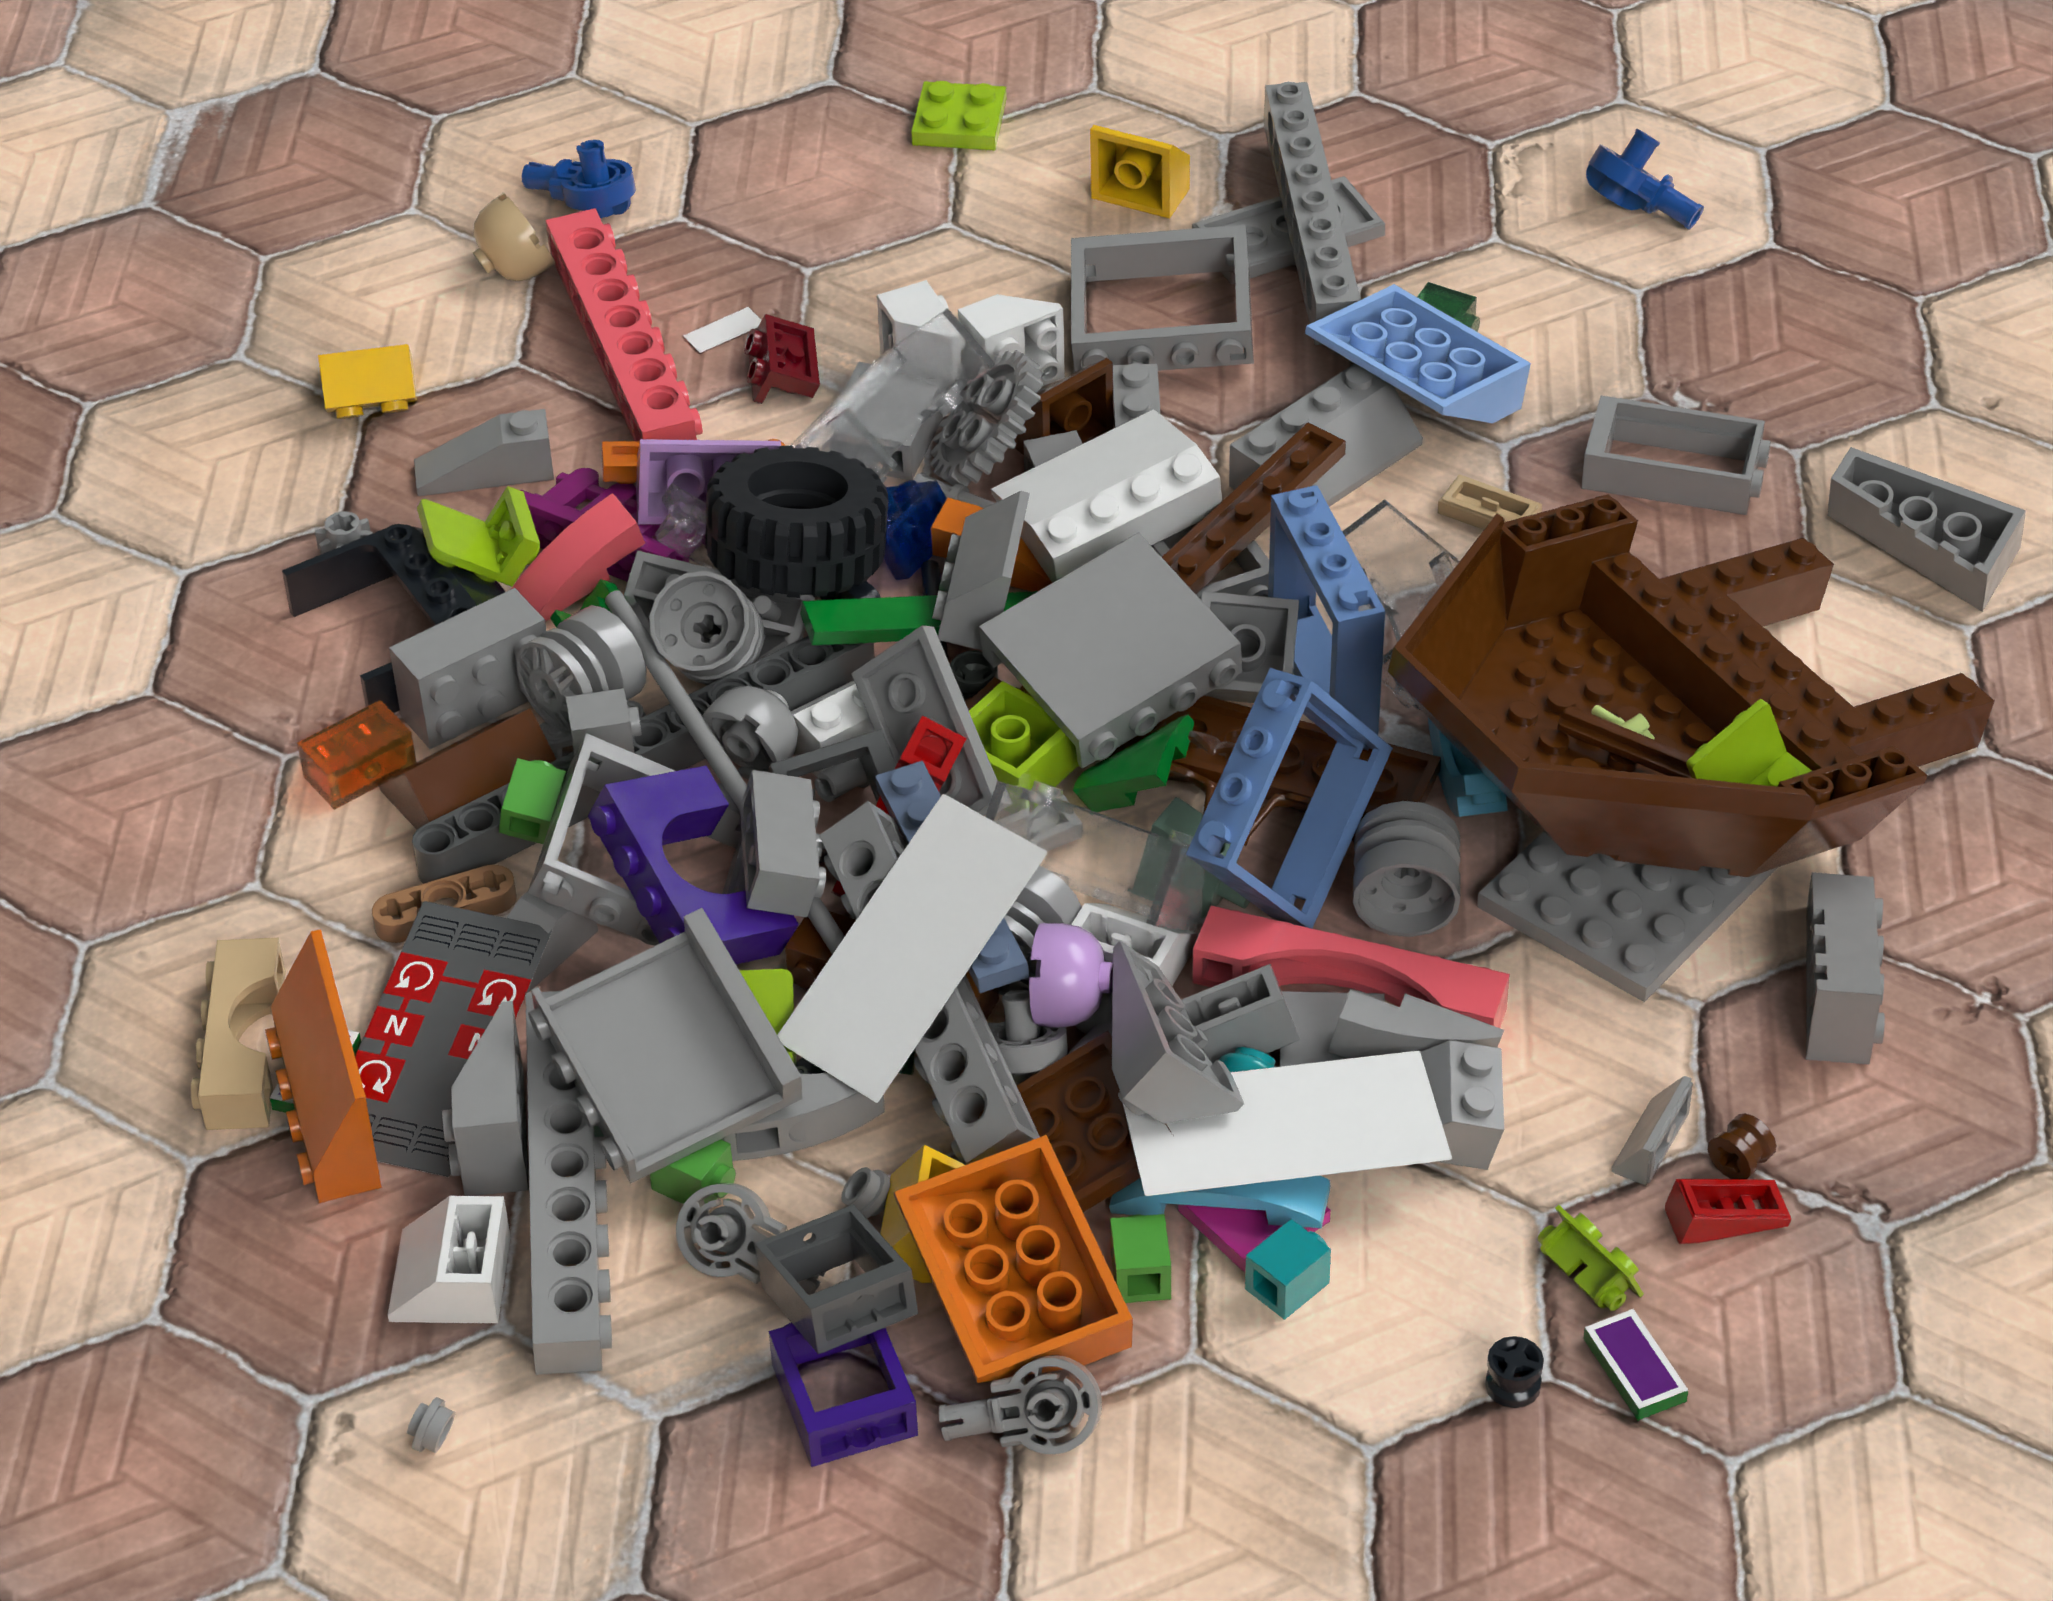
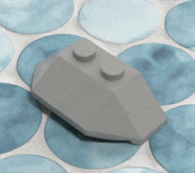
(778, 612)

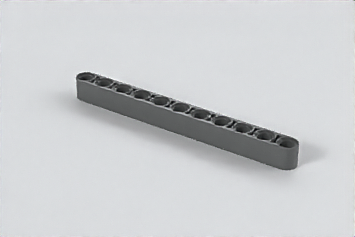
(797, 672)

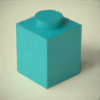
(1288, 1268)

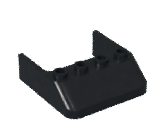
(391, 552)

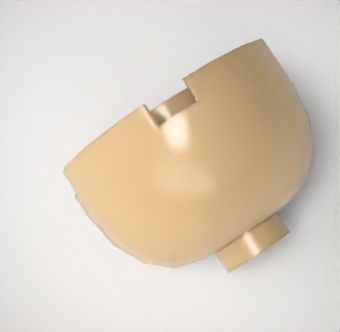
(509, 242)

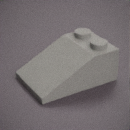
(490, 1113)

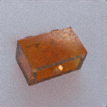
(356, 754)

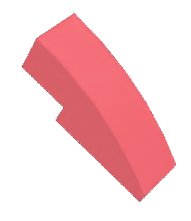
(580, 557)

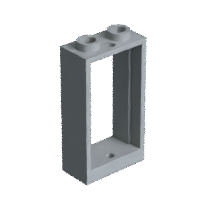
(1677, 430)

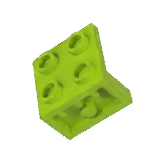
(1747, 752)

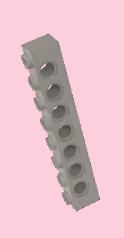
(1308, 201)
(860, 857)
(562, 1147)

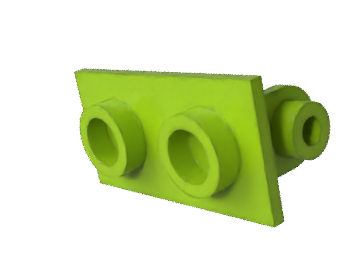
(1606, 1272)

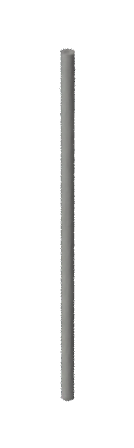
(706, 740)

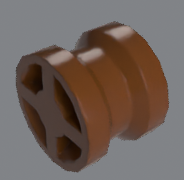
(1742, 1147)

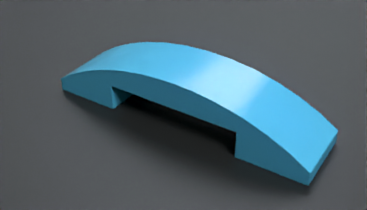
(1283, 1200)

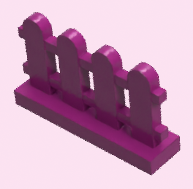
(557, 510)

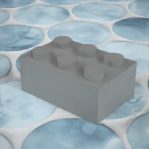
(464, 668)

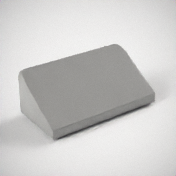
(1654, 1132)

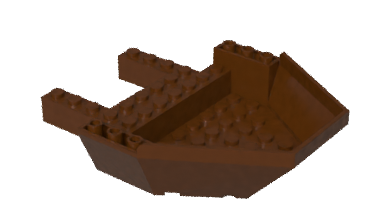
(1568, 617)

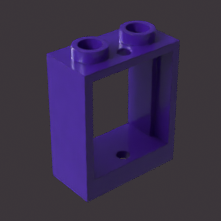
(834, 1431)

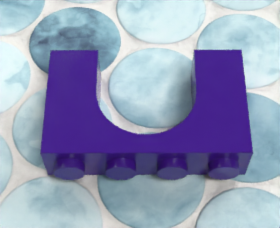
(668, 808)

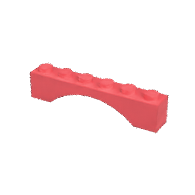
(1241, 942)

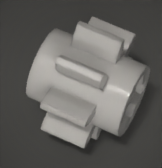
(340, 530)

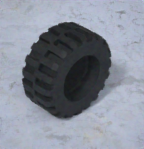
(796, 521)

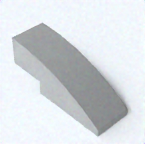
(1380, 1028)

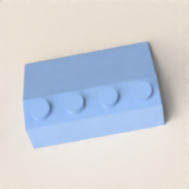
(1427, 355)

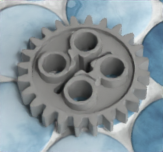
(970, 442)

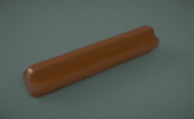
(1624, 742)

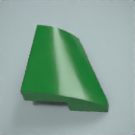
(1136, 768)

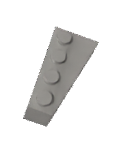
(1843, 969)

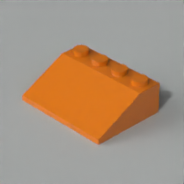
(322, 1079)
(1016, 1263)

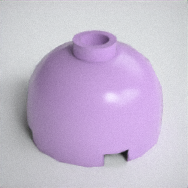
(1068, 975)

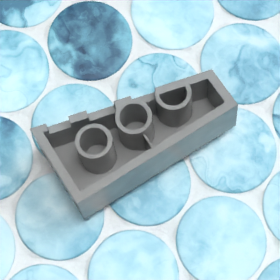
(1928, 524)

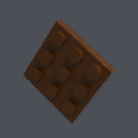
(1084, 1121)

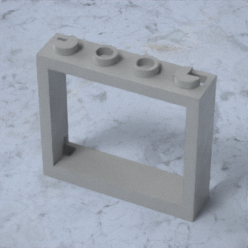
(1163, 255)
(593, 896)

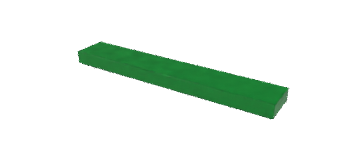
(874, 618)

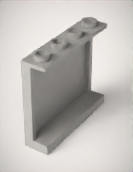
(1113, 648)
(667, 1050)

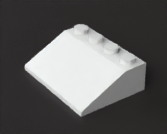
(1111, 488)

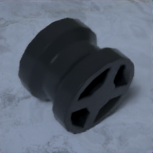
(1509, 1357)

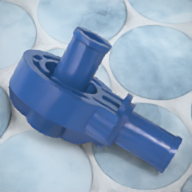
(587, 183)
(1633, 188)

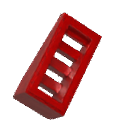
(1696, 1222)

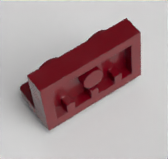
(782, 357)

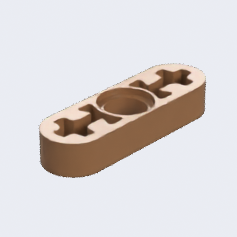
(455, 886)

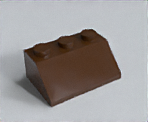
(466, 768)

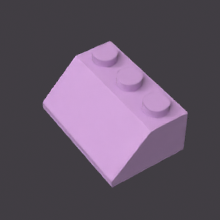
(684, 464)

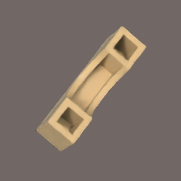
(234, 1078)

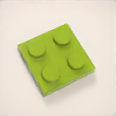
(959, 115)

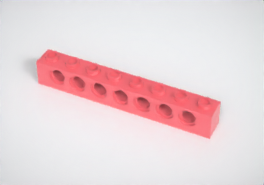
(621, 329)

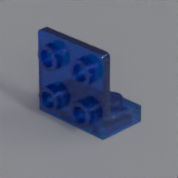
(909, 523)

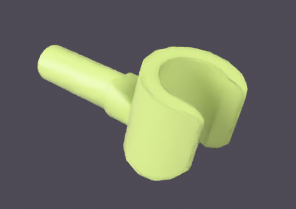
(1637, 723)

